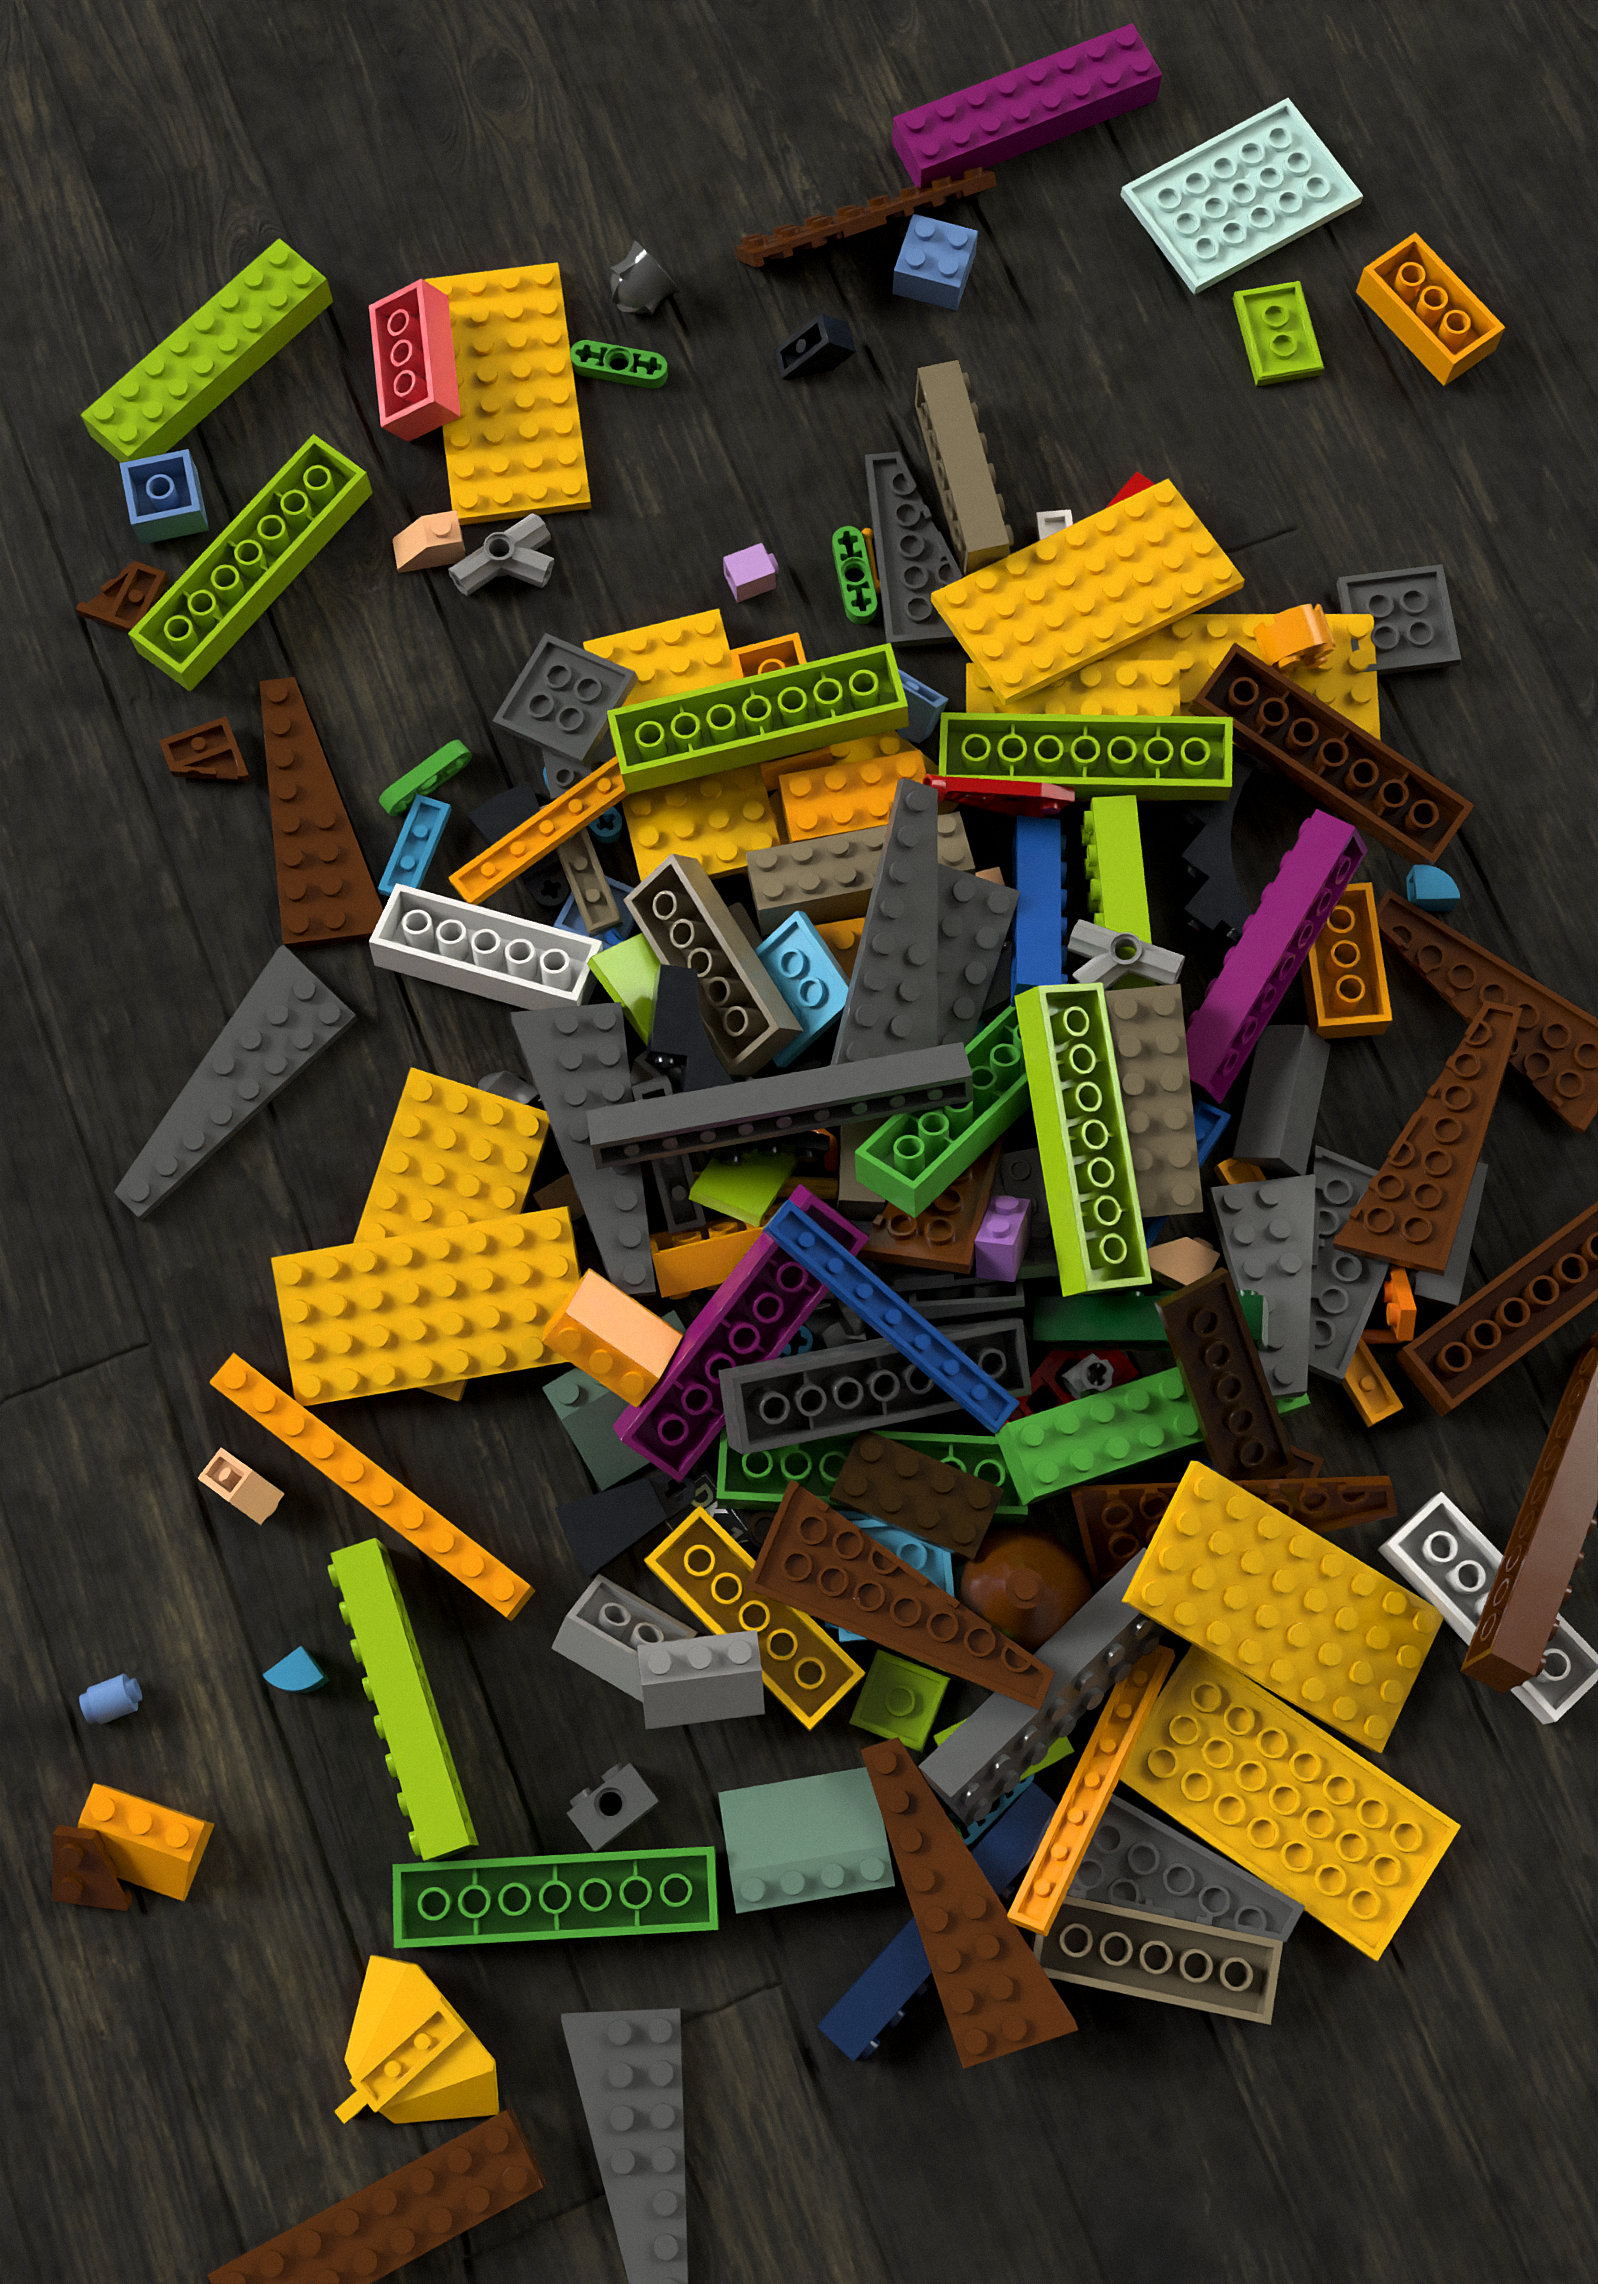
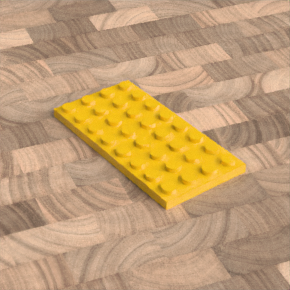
(519, 418)
(1086, 591)
(1205, 639)
(703, 816)
(451, 1163)
(425, 1305)
(1284, 1606)
(1287, 1801)

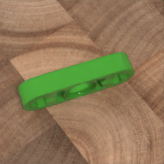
(626, 376)
(849, 588)
(425, 777)

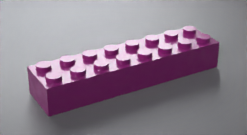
(1027, 107)
(1270, 951)
(739, 1326)

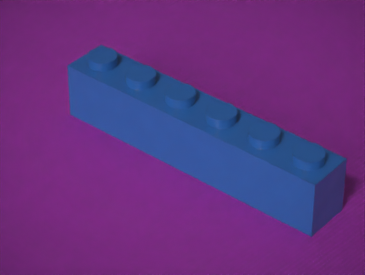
(1037, 915)

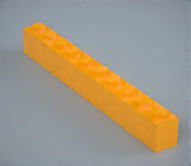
(372, 1487)

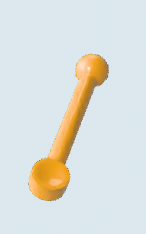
(868, 536)

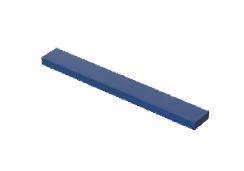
(890, 1316)

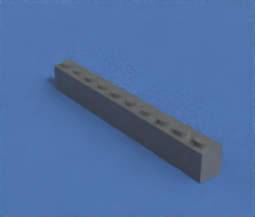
(779, 1105)

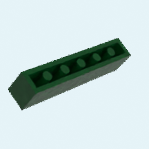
(1122, 1321)

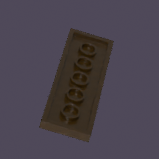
(1225, 1379)

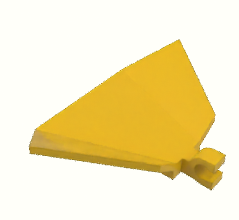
(414, 2051)

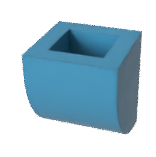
(1431, 889)
(297, 1673)

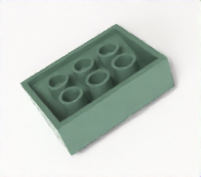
(589, 1416)
(805, 1840)

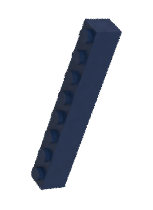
(903, 1965)

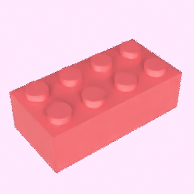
(414, 360)

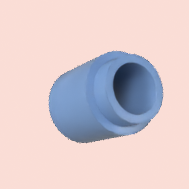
(110, 1699)

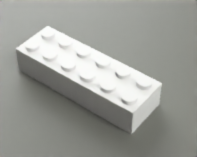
(483, 951)
(1454, 1572)

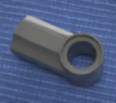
(1088, 1377)

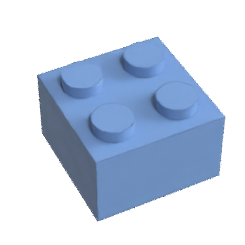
(935, 262)
(164, 496)

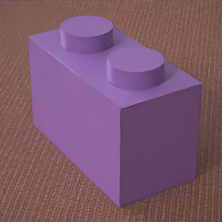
(1003, 1238)

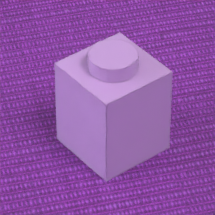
(750, 572)

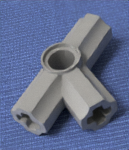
(520, 562)
(1105, 967)

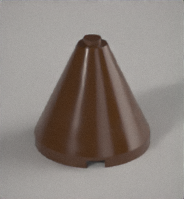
(1022, 1584)

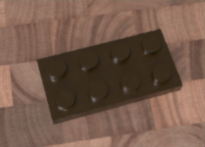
(916, 1494)

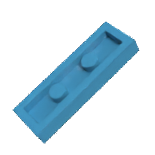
(415, 844)

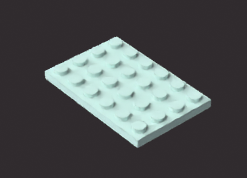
(1241, 195)

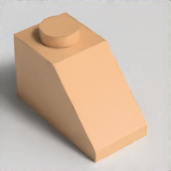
(430, 542)
(1181, 1261)
(241, 1486)

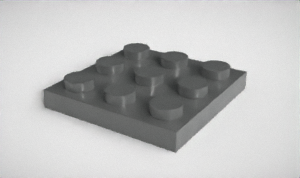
(1410, 618)
(565, 699)

